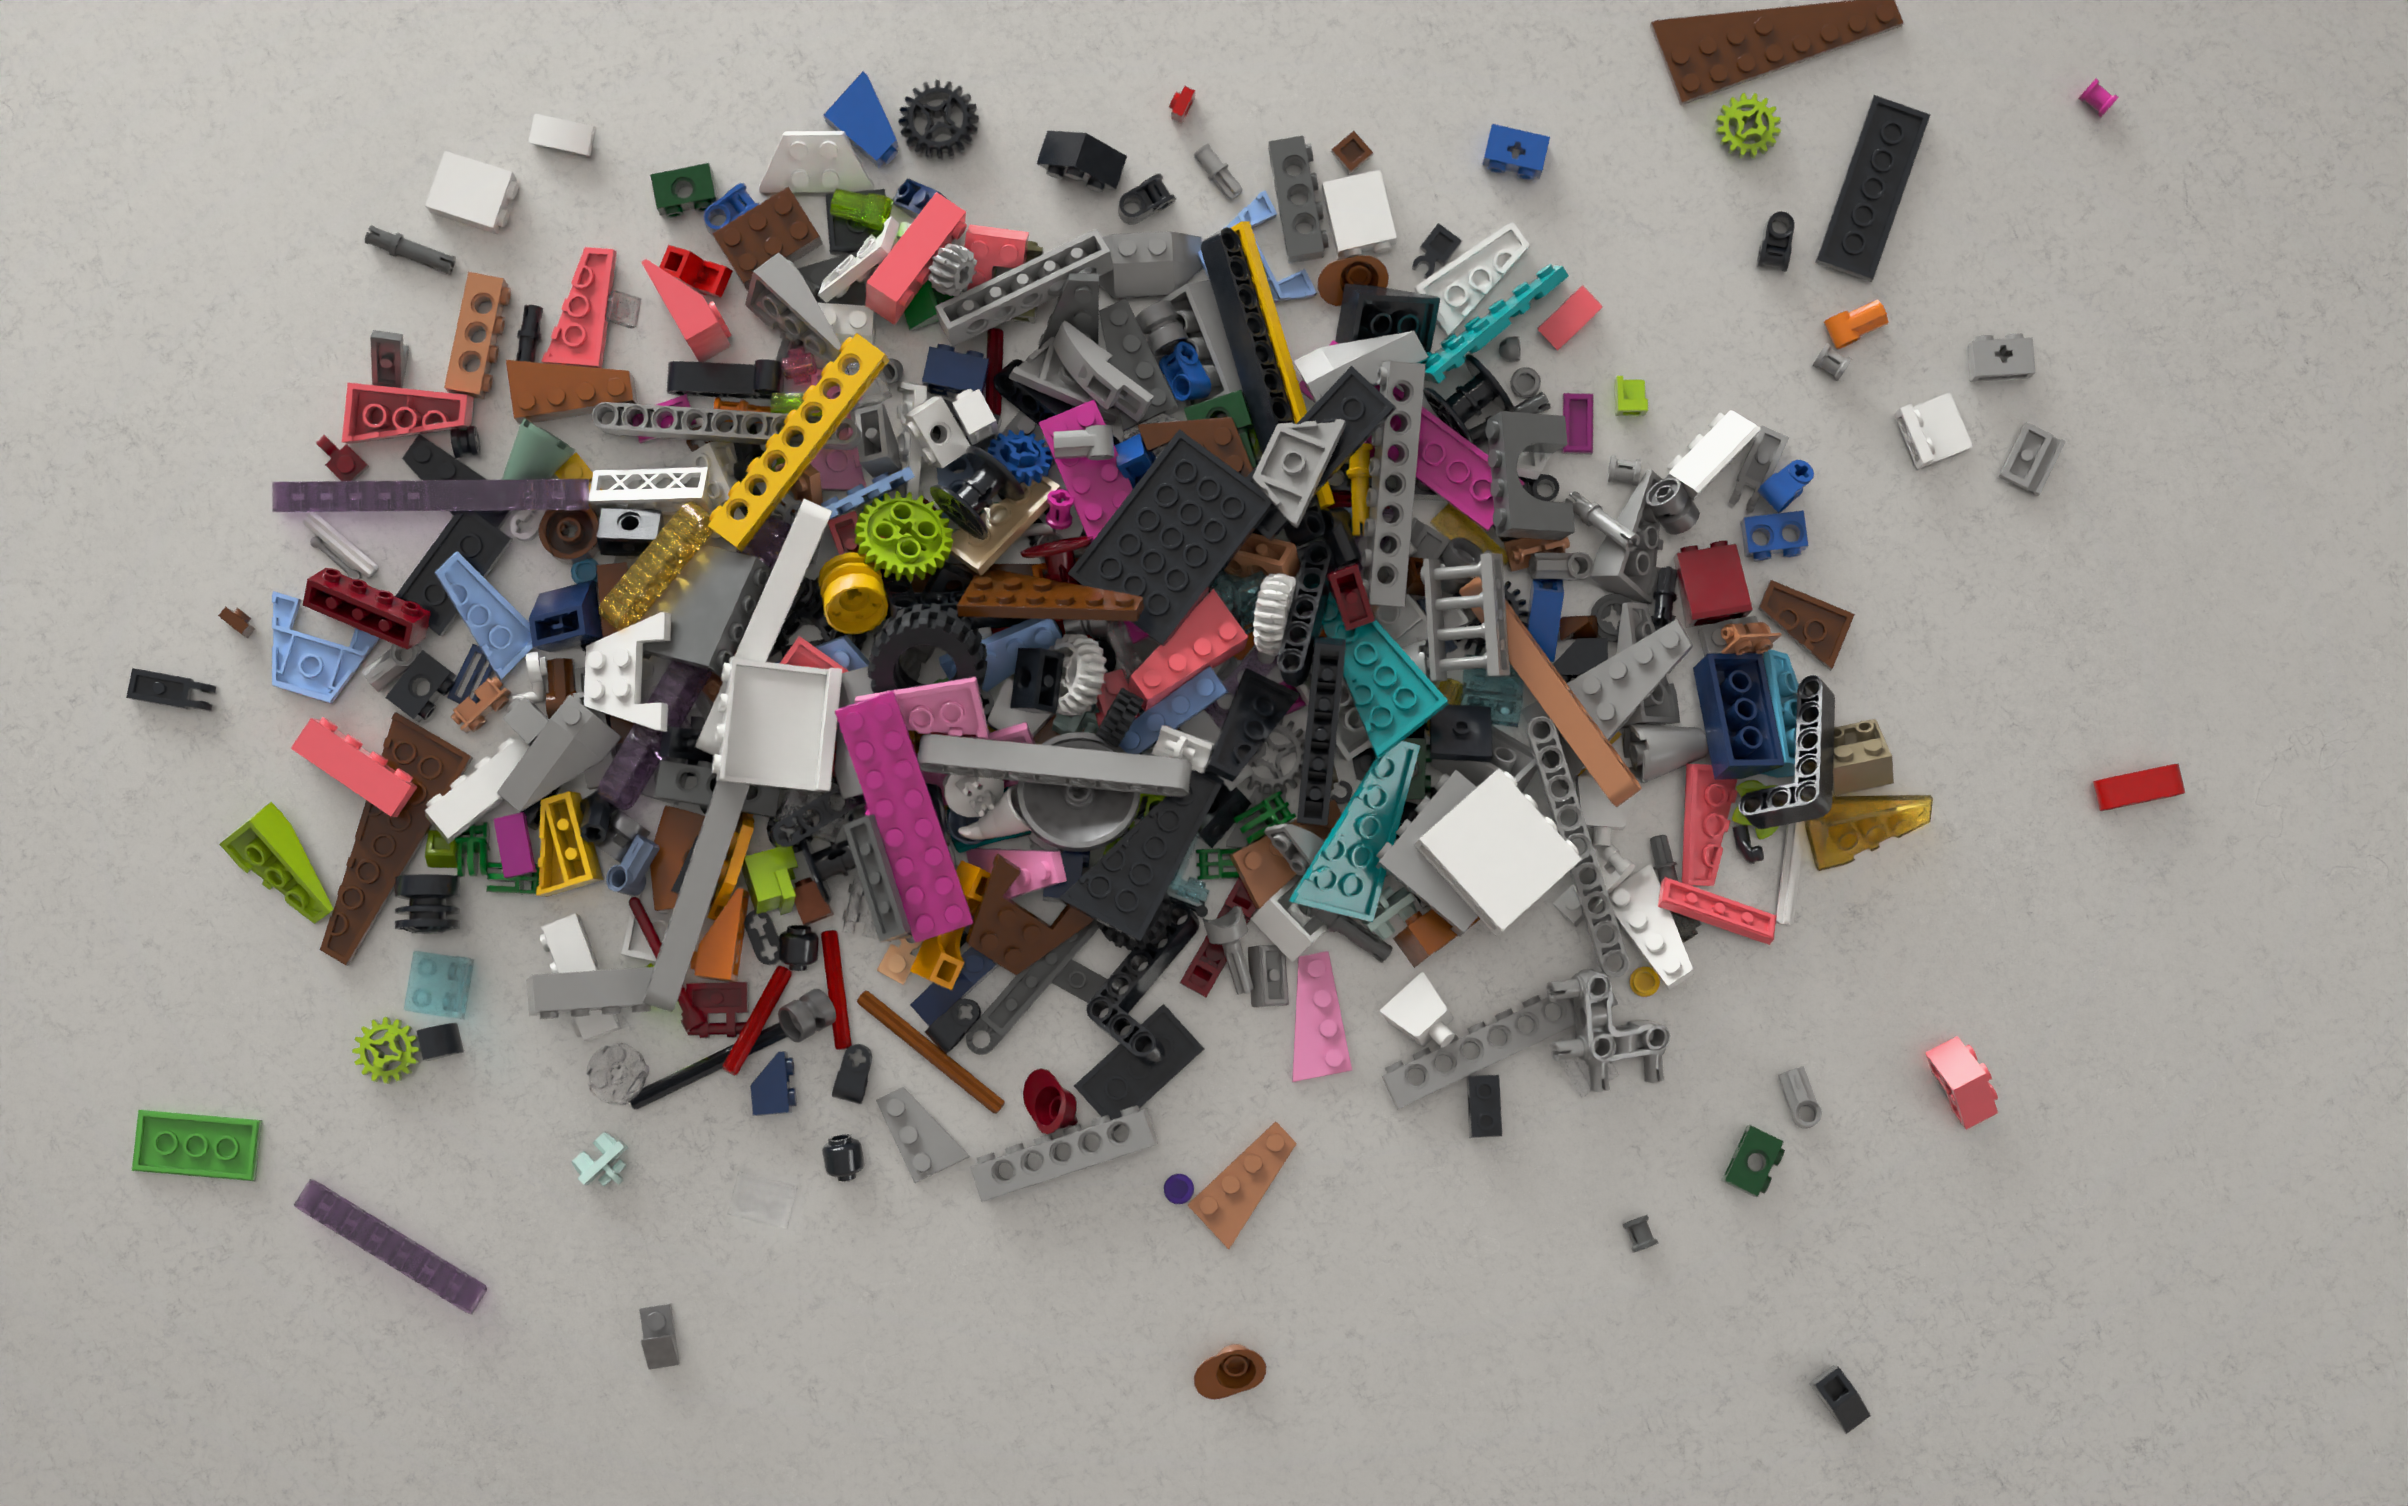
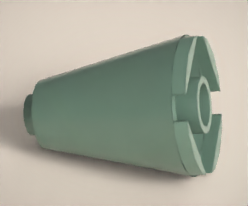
(535, 454)

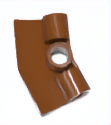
(675, 838)

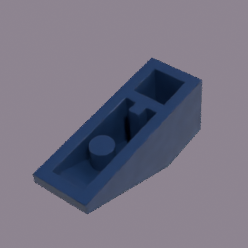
(938, 999)

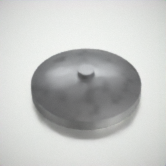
(1077, 816)

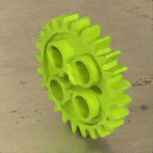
(903, 536)

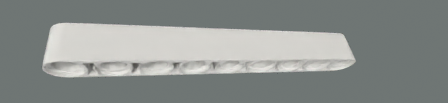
(774, 602)

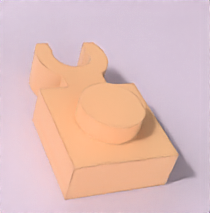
(899, 961)

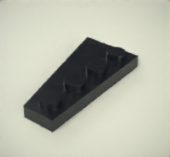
(1250, 720)

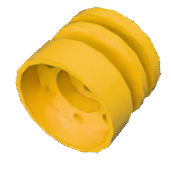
(852, 594)

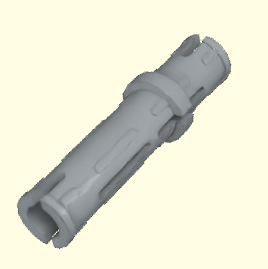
(1594, 515)

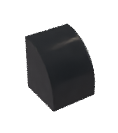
(440, 1041)

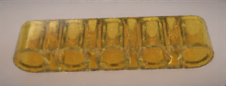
(657, 566)

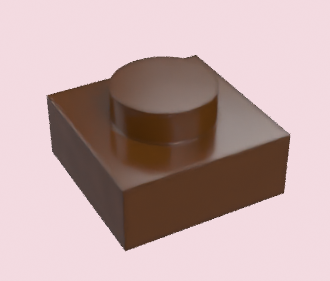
(1352, 152)
(237, 620)

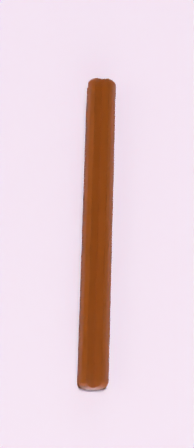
(930, 1052)

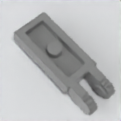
(1759, 464)

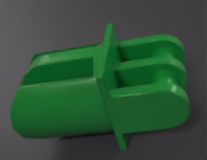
(1267, 815)
(472, 846)
(1204, 864)
(519, 881)

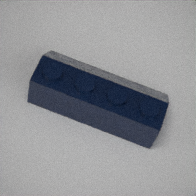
(1738, 715)

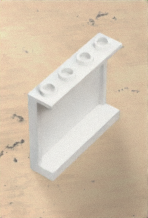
(777, 725)
(1498, 851)

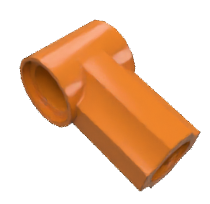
(1849, 326)

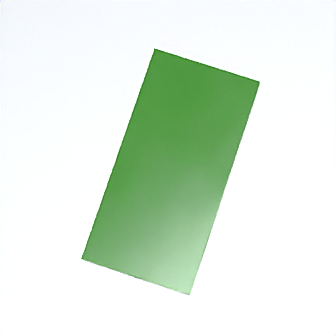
(196, 1145)

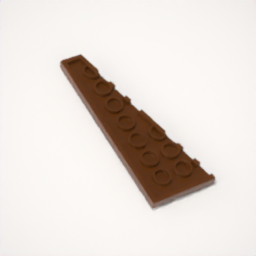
(1735, 47)
(389, 843)

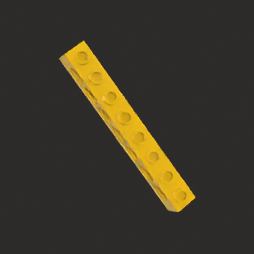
(797, 459)

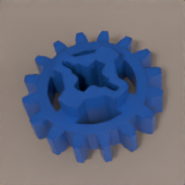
(1022, 456)

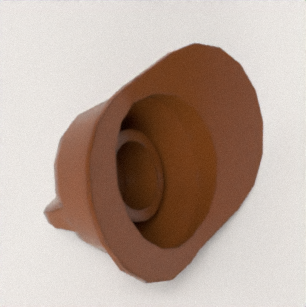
(1353, 270)
(1229, 1372)

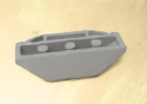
(1150, 263)

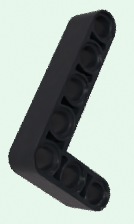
(901, 596)
(1813, 783)
(1139, 983)

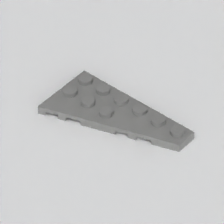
(1617, 687)

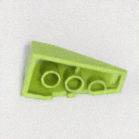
(275, 854)

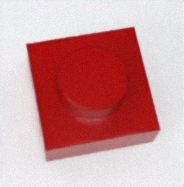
(1181, 104)

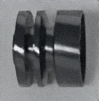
(427, 902)

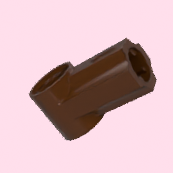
(560, 683)

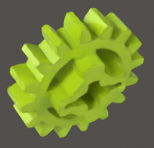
(1756, 133)
(382, 1061)

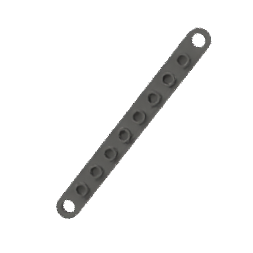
(1025, 990)

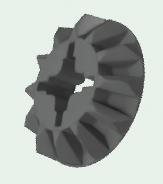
(1602, 610)

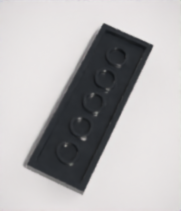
(1872, 188)
(1363, 410)

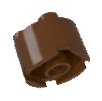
(554, 536)

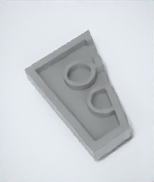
(918, 1135)

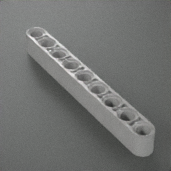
(711, 427)
(1054, 765)
(1578, 830)
(695, 895)

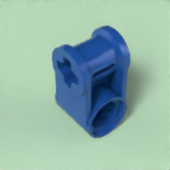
(729, 206)
(1185, 375)
(1786, 485)

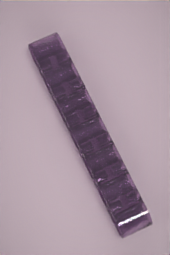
(391, 1246)

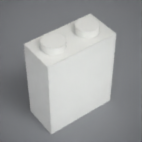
(472, 192)
(1359, 214)

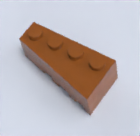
(564, 391)
(1425, 936)

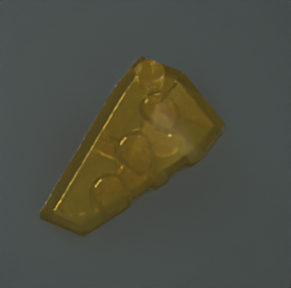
(1862, 824)

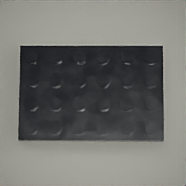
(1174, 535)

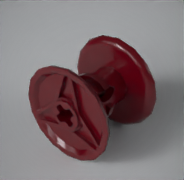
(1058, 556)

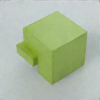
(769, 879)

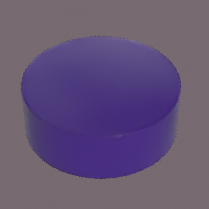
(1178, 1188)

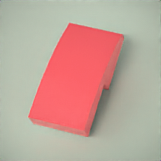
(1569, 317)

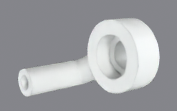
(536, 669)

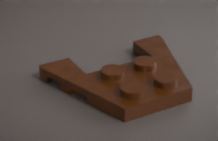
(1215, 434)
(1011, 932)

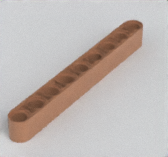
(1562, 706)

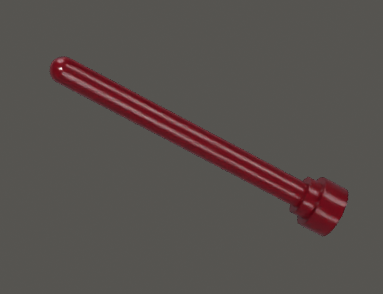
(691, 1015)

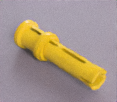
(1359, 476)

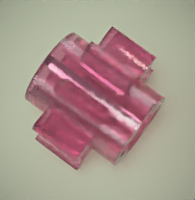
(799, 366)

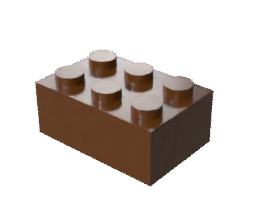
(764, 231)

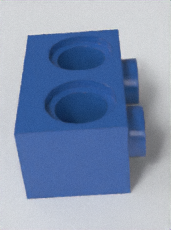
(1134, 459)
(1772, 527)

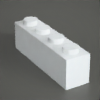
(476, 794)
(573, 953)

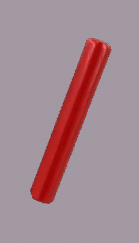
(836, 988)
(757, 1020)

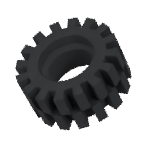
(1119, 717)

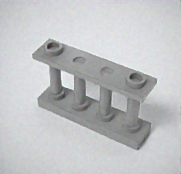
(1492, 629)

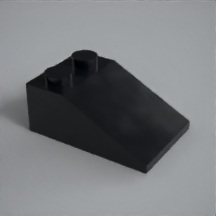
(1383, 311)

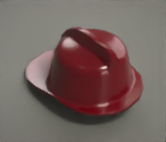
(1048, 1102)

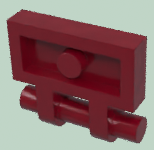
(719, 999)

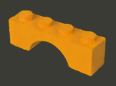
(940, 955)

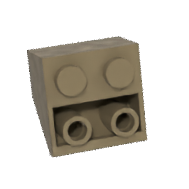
(1860, 758)

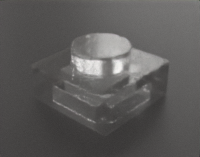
(623, 309)

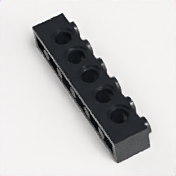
(1321, 730)

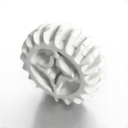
(1272, 612)
(1081, 673)

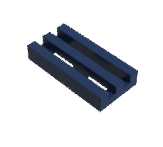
(463, 672)

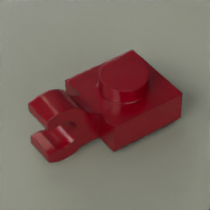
(343, 462)

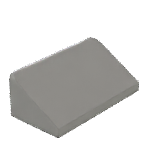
(1268, 976)

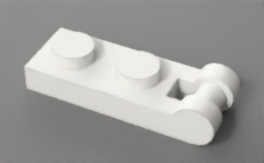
(1569, 904)

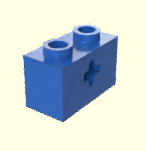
(1531, 149)

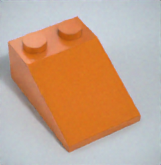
(722, 945)

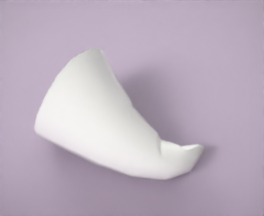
(999, 822)

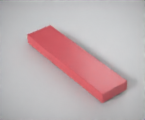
(1717, 911)

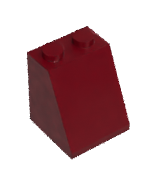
(1711, 584)

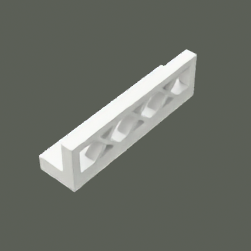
(647, 495)

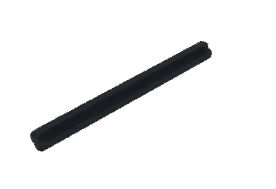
(701, 1069)

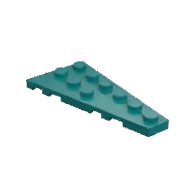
(1482, 331)
(1383, 682)
(1344, 869)

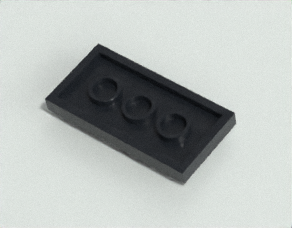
(476, 541)
(1125, 1081)

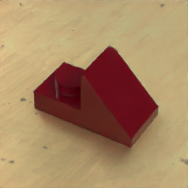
(1351, 597)

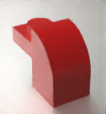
(695, 272)

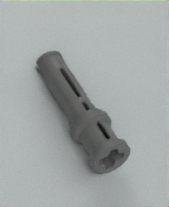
(1353, 931)

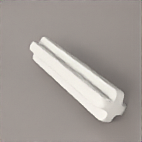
(340, 544)

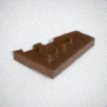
(1807, 620)

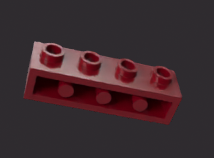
(366, 608)

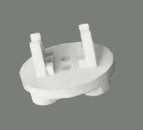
(978, 801)

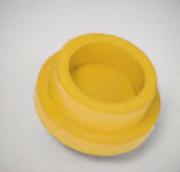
(1644, 981)

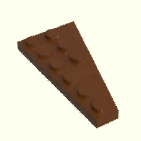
(1025, 596)

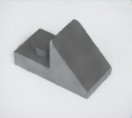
(659, 1336)

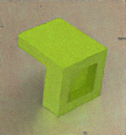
(1630, 397)

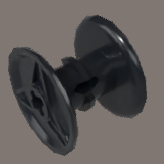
(1469, 399)
(977, 492)
(828, 862)

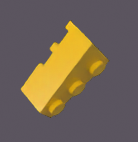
(565, 856)

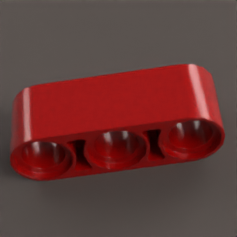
(2139, 787)

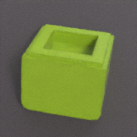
(440, 853)

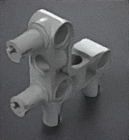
(1594, 1022)

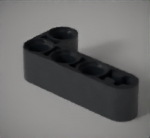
(726, 379)

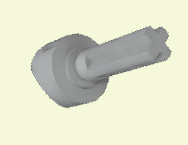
(1227, 932)

